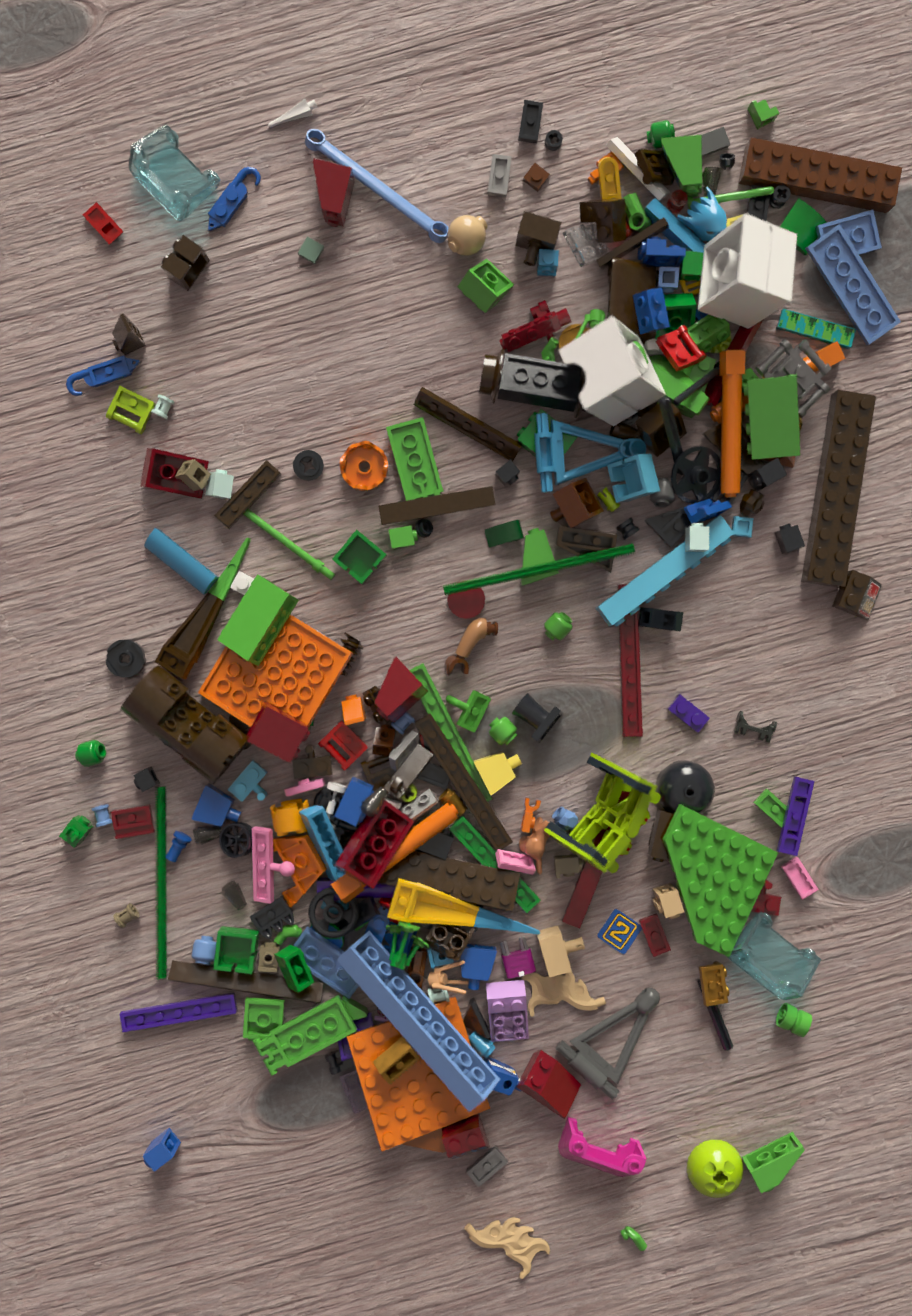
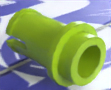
(609, 501)

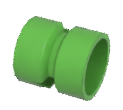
(796, 1021)

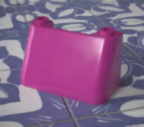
(626, 1161)

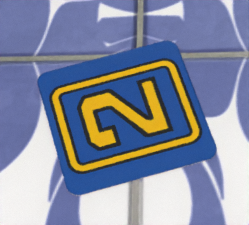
(619, 931)

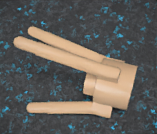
(438, 979)

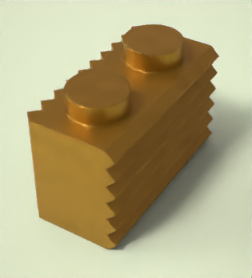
(396, 1060)

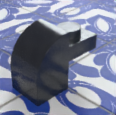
(660, 619)

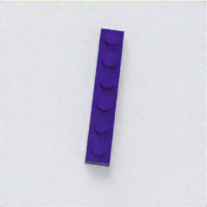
(178, 1012)

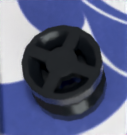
(627, 528)

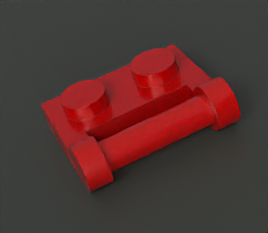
(675, 350)
(347, 740)

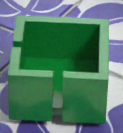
(360, 557)
(236, 946)

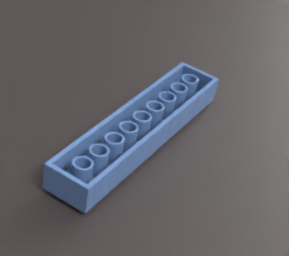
(419, 1021)

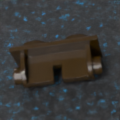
(369, 699)

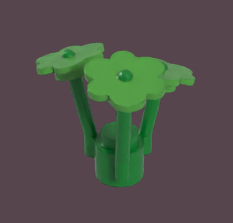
(399, 958)

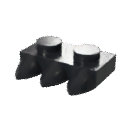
(271, 916)

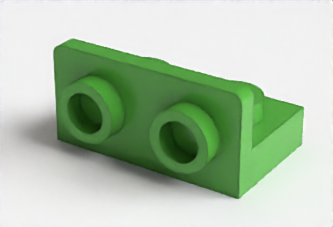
(709, 332)

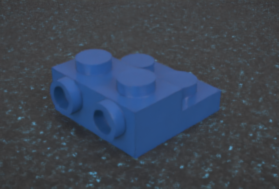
(657, 254)

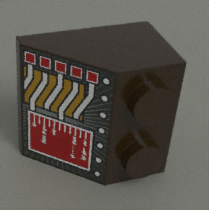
(858, 595)

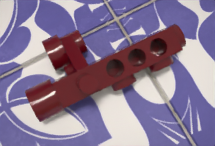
(543, 325)

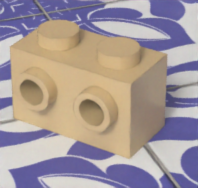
(667, 901)

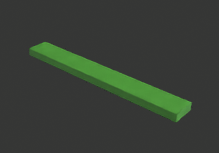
(433, 704)

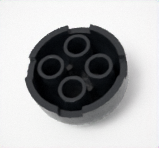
(677, 779)

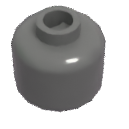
(665, 496)

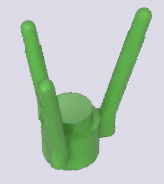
(594, 318)

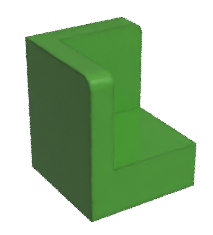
(761, 113)

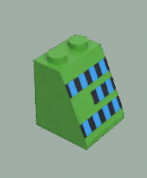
(685, 162)

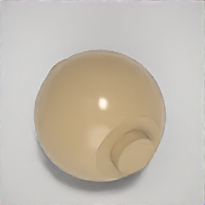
(467, 234)

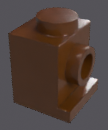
(383, 740)

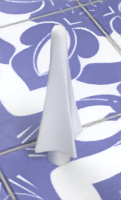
(301, 110)

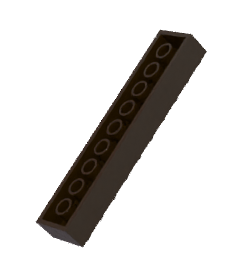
(838, 488)

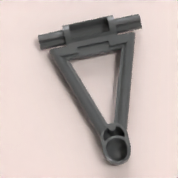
(590, 1063)

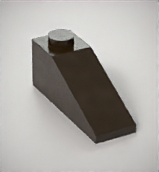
(127, 336)

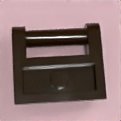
(654, 161)
(381, 777)

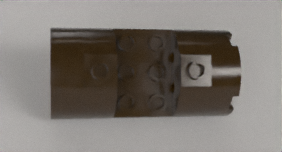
(182, 723)

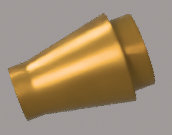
(450, 797)

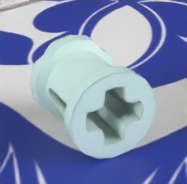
(162, 406)
(438, 995)

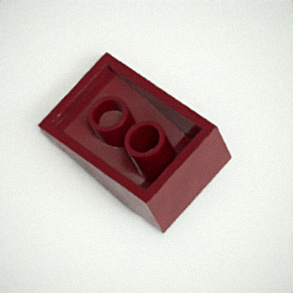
(161, 469)
(549, 1083)

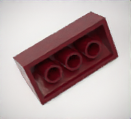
(374, 845)

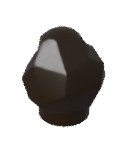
(751, 503)

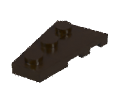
(747, 463)

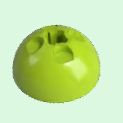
(713, 1159)

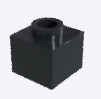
(508, 473)
(146, 779)

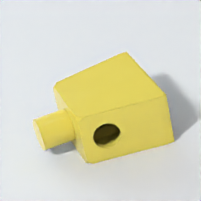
(497, 770)

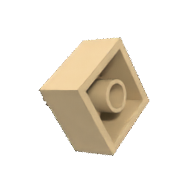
(556, 950)

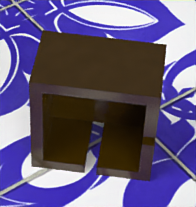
(185, 262)

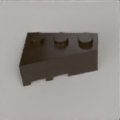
(585, 541)

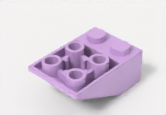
(507, 1010)

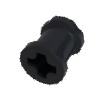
(784, 197)

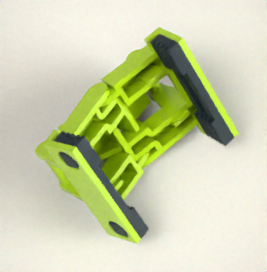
(628, 817)

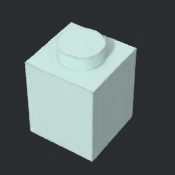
(219, 485)
(697, 538)

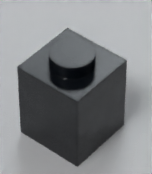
(789, 538)

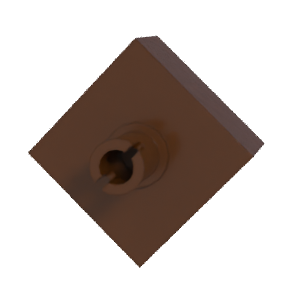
(576, 503)

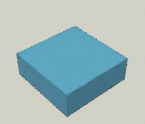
(742, 526)

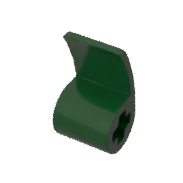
(504, 533)

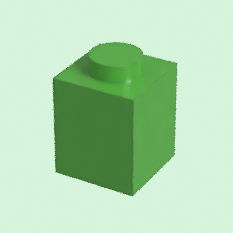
(402, 537)

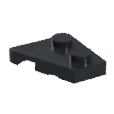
(670, 525)

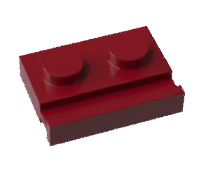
(132, 821)

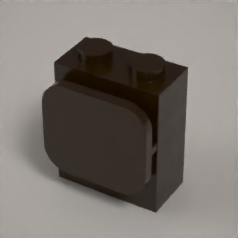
(656, 845)

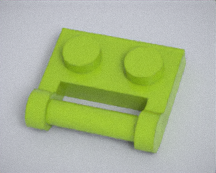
(134, 404)

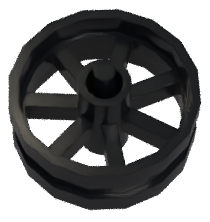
(237, 839)

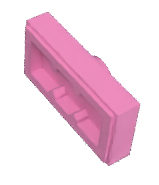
(304, 785)
(515, 862)
(799, 878)

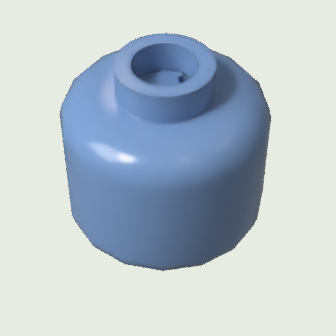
(204, 950)

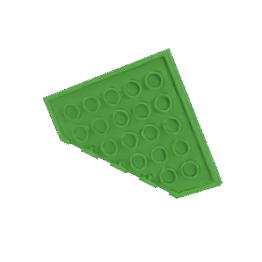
(715, 876)

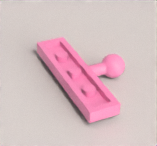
(263, 865)

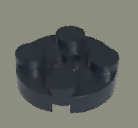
(127, 647)

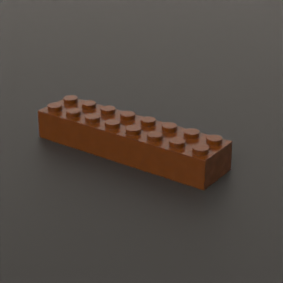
(821, 175)

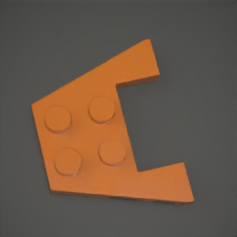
(307, 864)

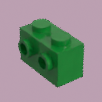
(294, 968)

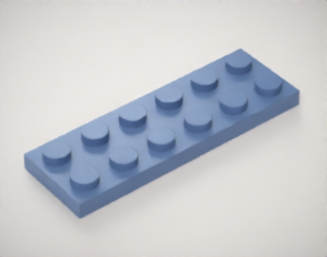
(853, 285)

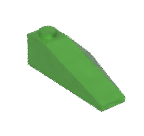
(677, 382)

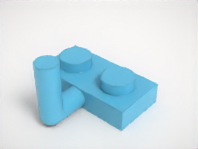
(248, 781)

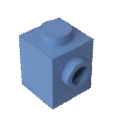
(669, 279)

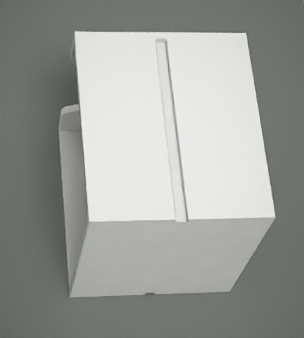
(747, 271)
(615, 372)

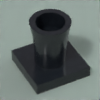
(536, 716)

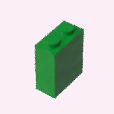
(527, 438)

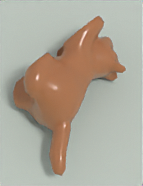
(535, 843)

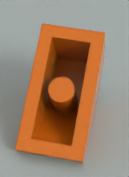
(353, 709)

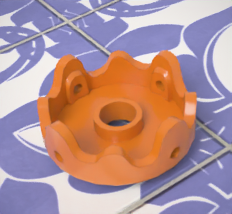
(354, 456)

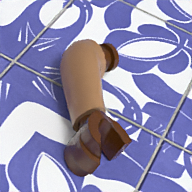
(475, 631)

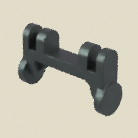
(768, 730)

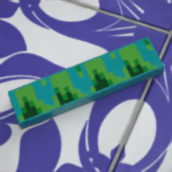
(815, 328)

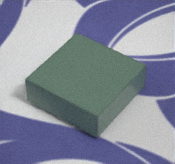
(311, 250)

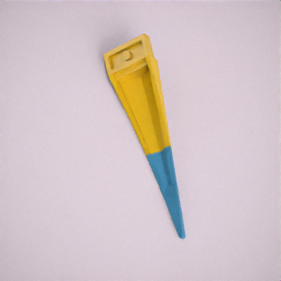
(423, 904)

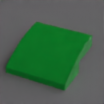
(803, 221)

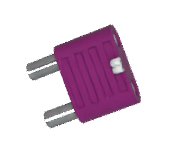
(518, 962)

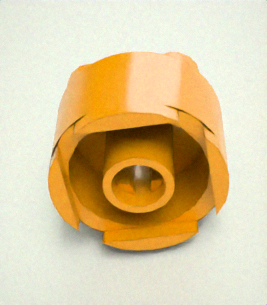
(287, 816)

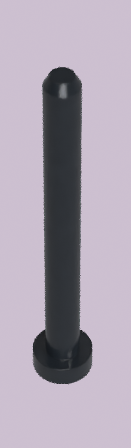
(697, 385)

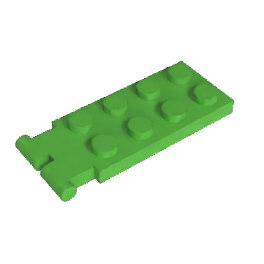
(414, 459)
(305, 1035)

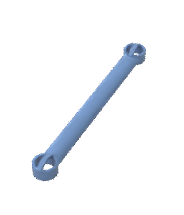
(377, 186)

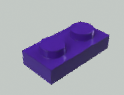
(688, 713)

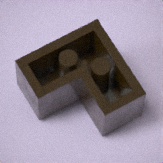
(609, 218)

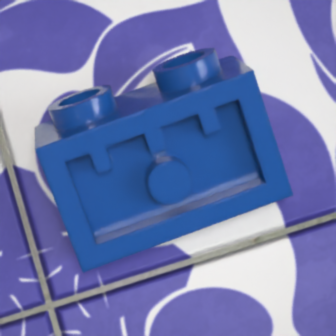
(706, 510)

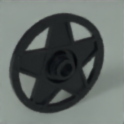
(696, 474)

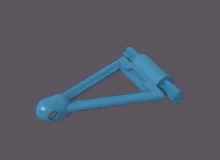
(551, 454)

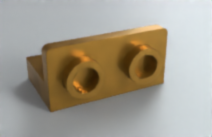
(713, 984)

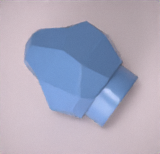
(565, 819)

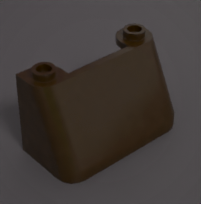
(626, 280)

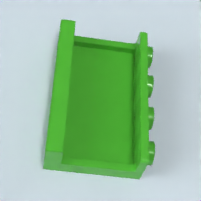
(773, 417)
(257, 620)

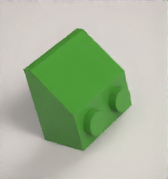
(485, 285)

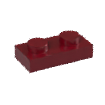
(654, 935)

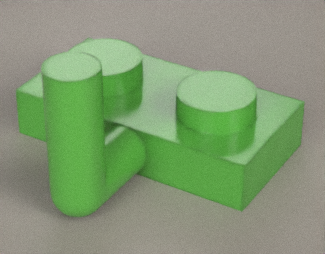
(472, 710)

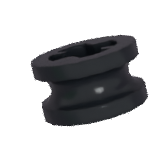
(553, 133)

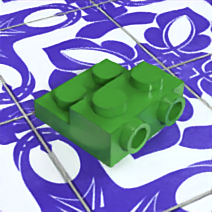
(262, 1016)

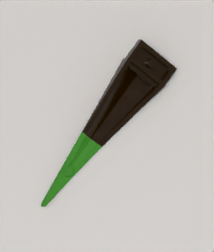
(189, 640)

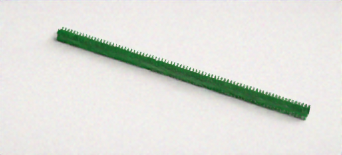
(531, 571)
(161, 883)

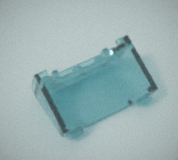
(170, 174)
(773, 959)

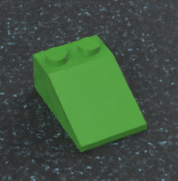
(773, 1161)

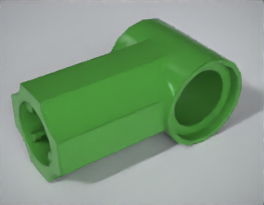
(636, 212)

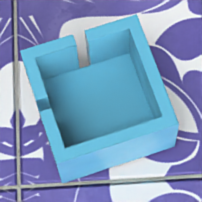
(639, 478)

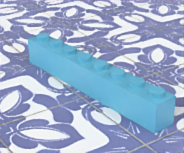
(660, 574)

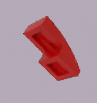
(103, 223)

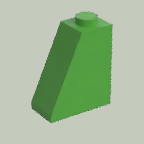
(536, 552)

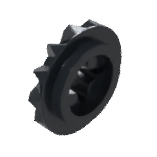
(306, 456)

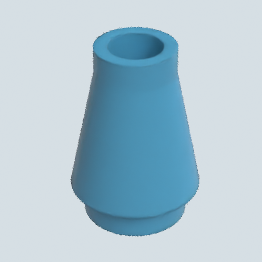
(481, 1044)

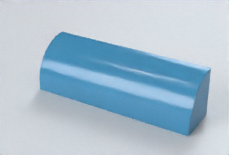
(677, 232)
(180, 561)
(323, 838)

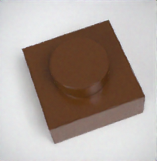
(536, 177)

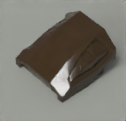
(449, 939)

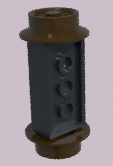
(533, 382)

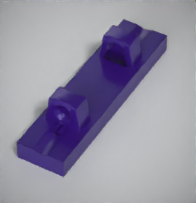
(795, 816)

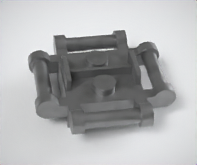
(794, 364)

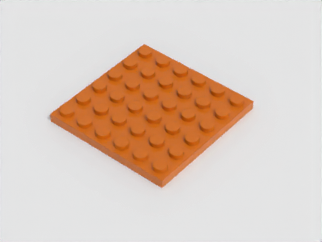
(292, 675)
(418, 1098)

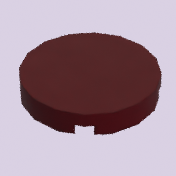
(467, 603)

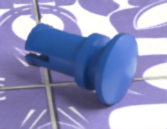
(178, 844)

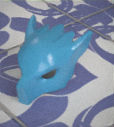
(705, 217)

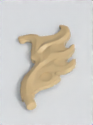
(558, 988)
(512, 1238)

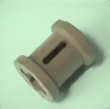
(126, 915)

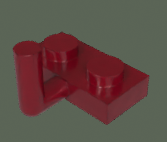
(767, 902)

